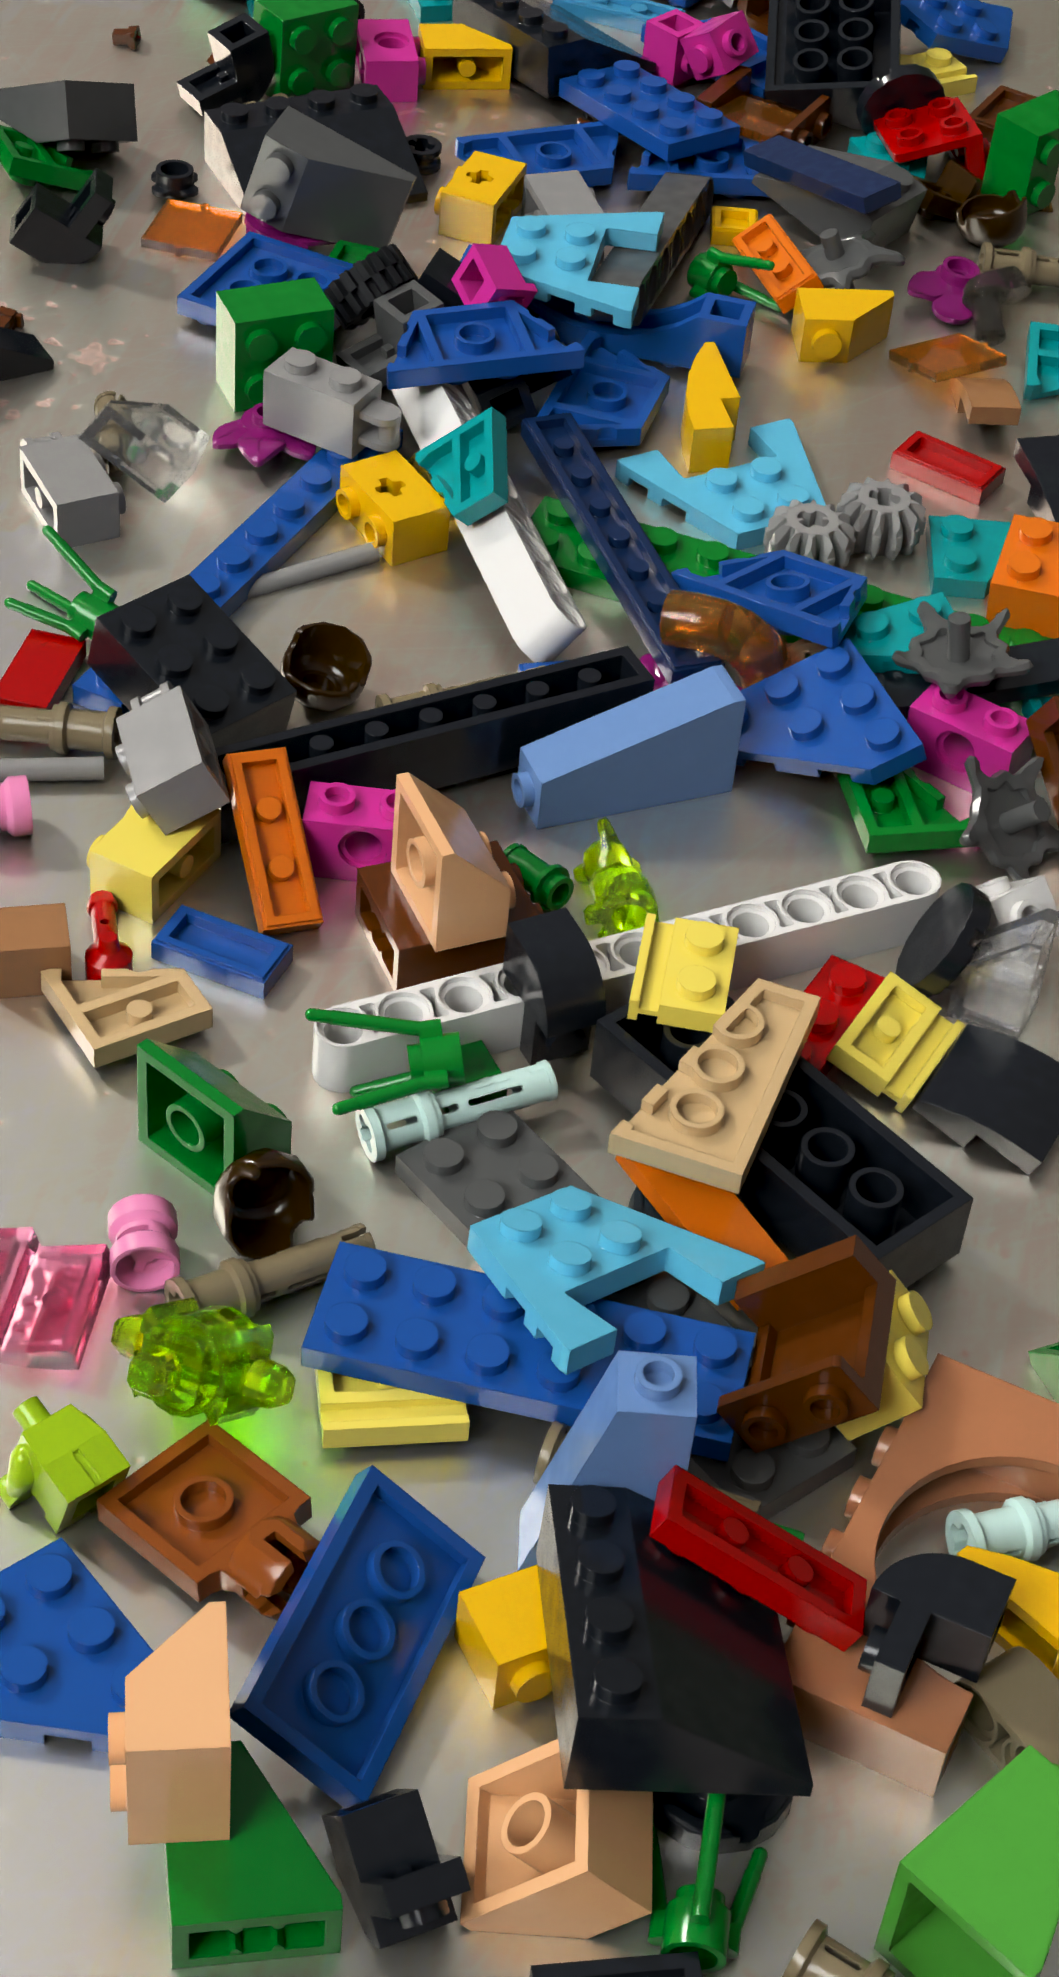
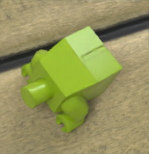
(61, 1462)

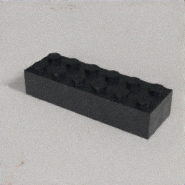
(822, 1163)

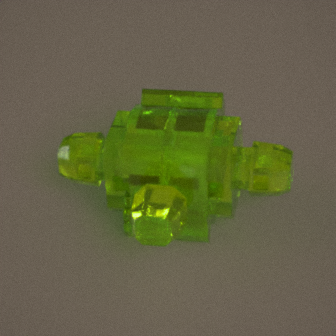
(202, 1361)

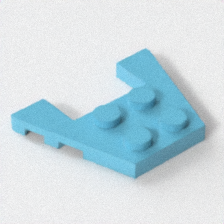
(565, 251)
(736, 500)
(583, 1248)

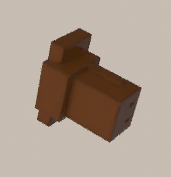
(127, 37)
(10, 318)

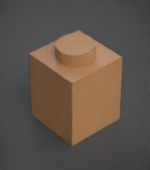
(31, 942)

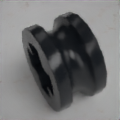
(426, 153)

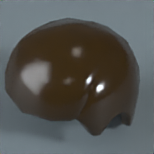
(992, 219)
(326, 666)
(263, 1202)

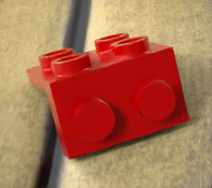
(933, 130)

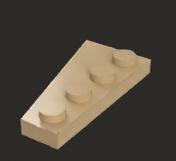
(724, 1093)

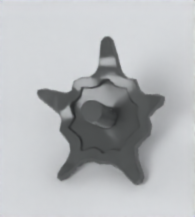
(847, 258)
(959, 654)
(1009, 818)

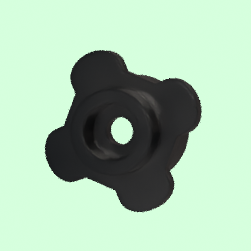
(174, 180)

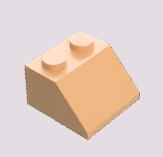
(447, 868)
(175, 1738)
(553, 1855)

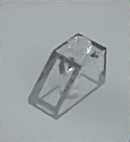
(147, 444)
(1005, 974)

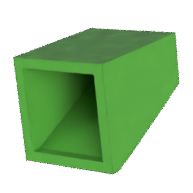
(983, 1883)

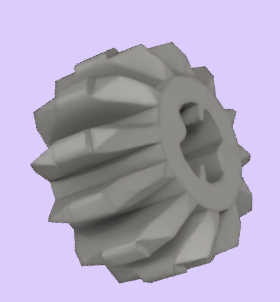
(884, 517)
(811, 532)

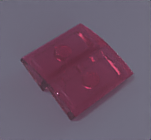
(48, 1299)

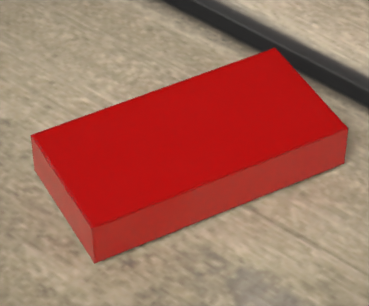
(947, 468)
(42, 670)

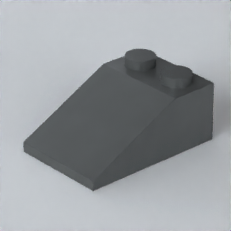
(72, 114)
(325, 185)
(821, 214)

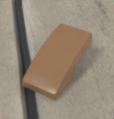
(986, 400)

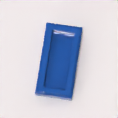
(222, 951)

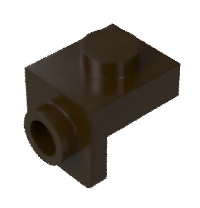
(951, 190)

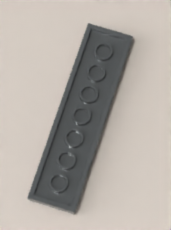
(504, 1164)

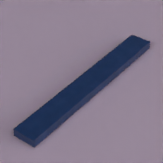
(610, 535)

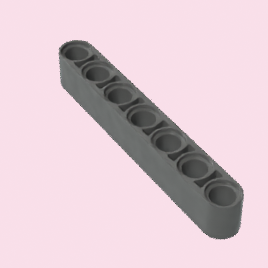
(686, 206)

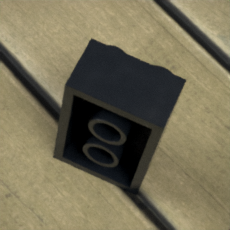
(193, 644)

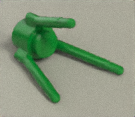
(714, 273)
(83, 608)
(432, 1062)
(698, 1913)

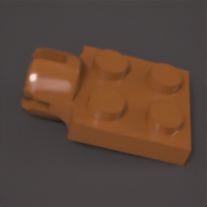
(215, 1520)

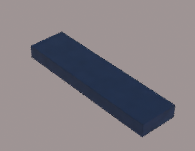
(822, 174)

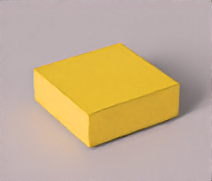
(729, 222)

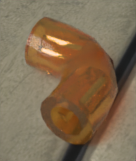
(724, 631)

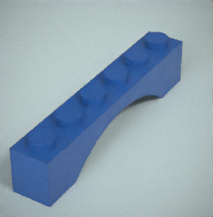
(666, 334)

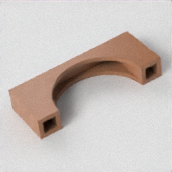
(964, 1446)

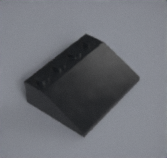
(544, 40)
(830, 51)
(358, 113)
(659, 1662)

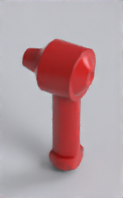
(106, 950)

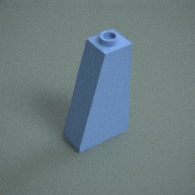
(636, 755)
(624, 1437)

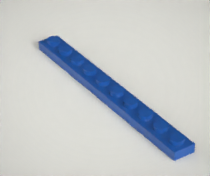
(254, 548)

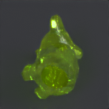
(616, 883)

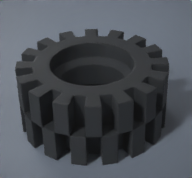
(367, 279)

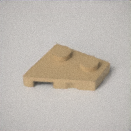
(126, 1008)

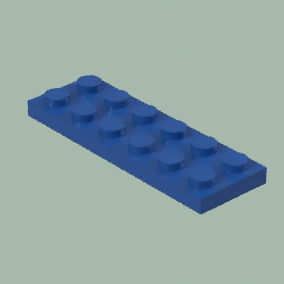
(461, 1341)

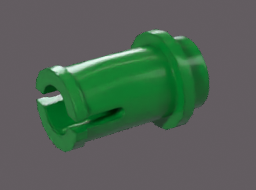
(543, 882)

